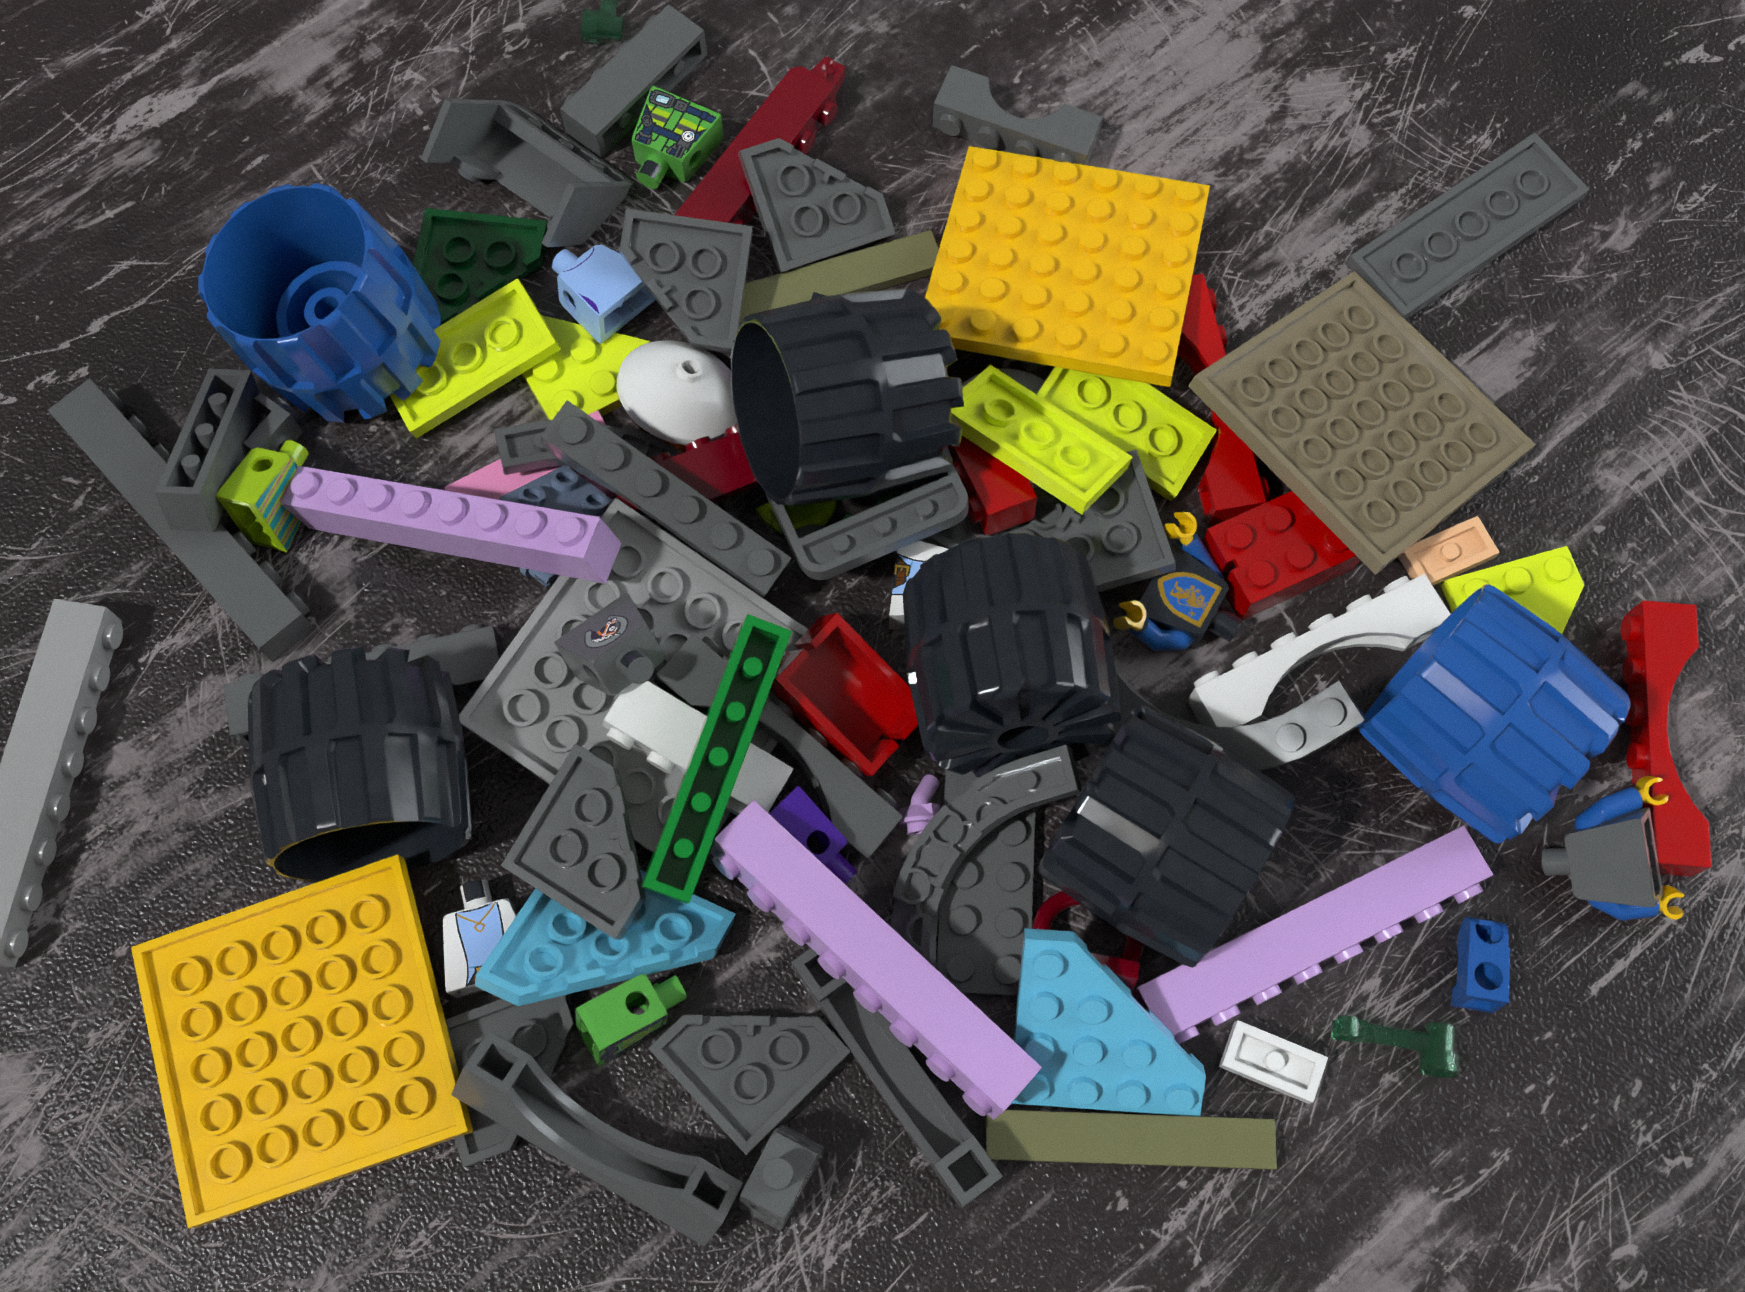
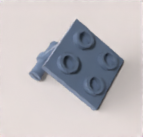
(563, 491)

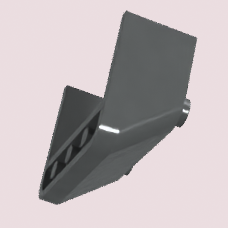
(532, 161)
(878, 531)

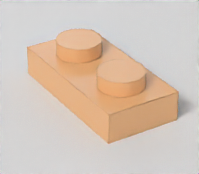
(1450, 552)

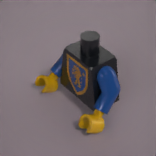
(1184, 601)

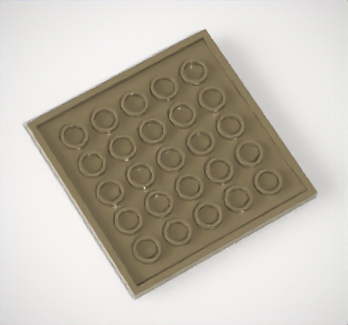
(1362, 419)

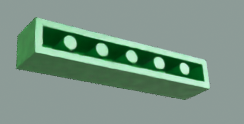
(716, 759)

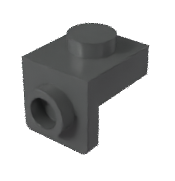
(276, 427)

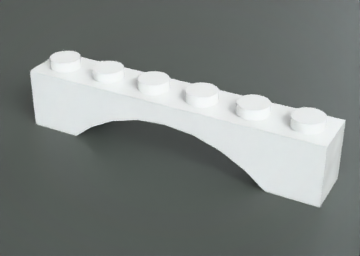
(1391, 621)

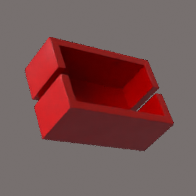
(1276, 554)
(846, 693)

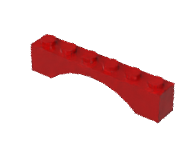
(1231, 478)
(995, 491)
(1657, 646)

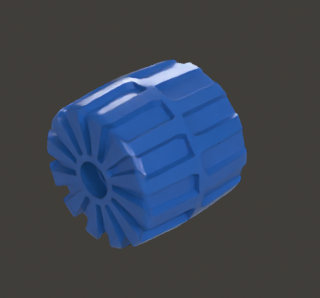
(320, 301)
(1495, 715)

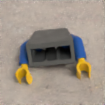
(1615, 856)

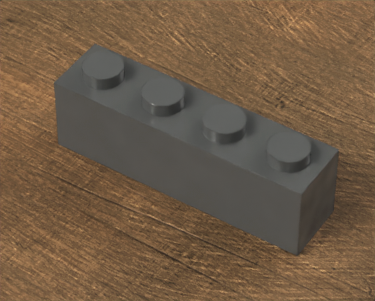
(617, 92)
(208, 450)

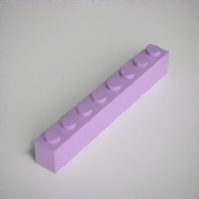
(453, 523)
(1316, 932)
(874, 961)

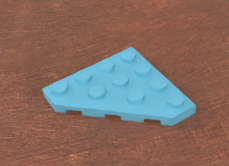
(560, 953)
(1095, 1037)

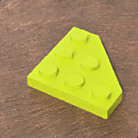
(580, 371)
(1541, 583)

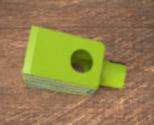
(256, 491)

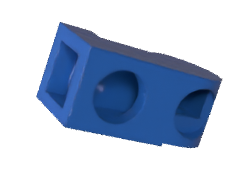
(1482, 966)

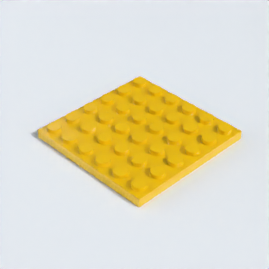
(1068, 264)
(298, 1041)

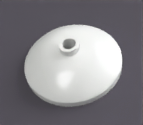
(676, 391)

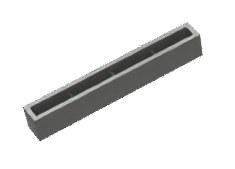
(214, 558)

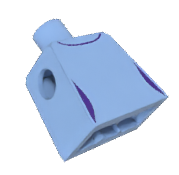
(600, 290)

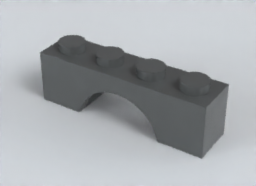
(968, 110)

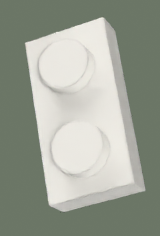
(1273, 1062)

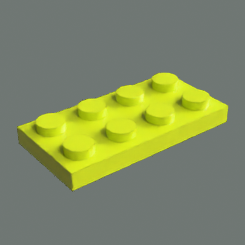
(477, 356)
(1134, 419)
(1038, 440)

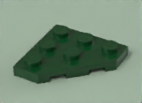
(474, 255)

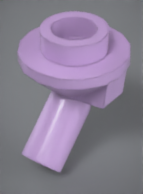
(920, 811)

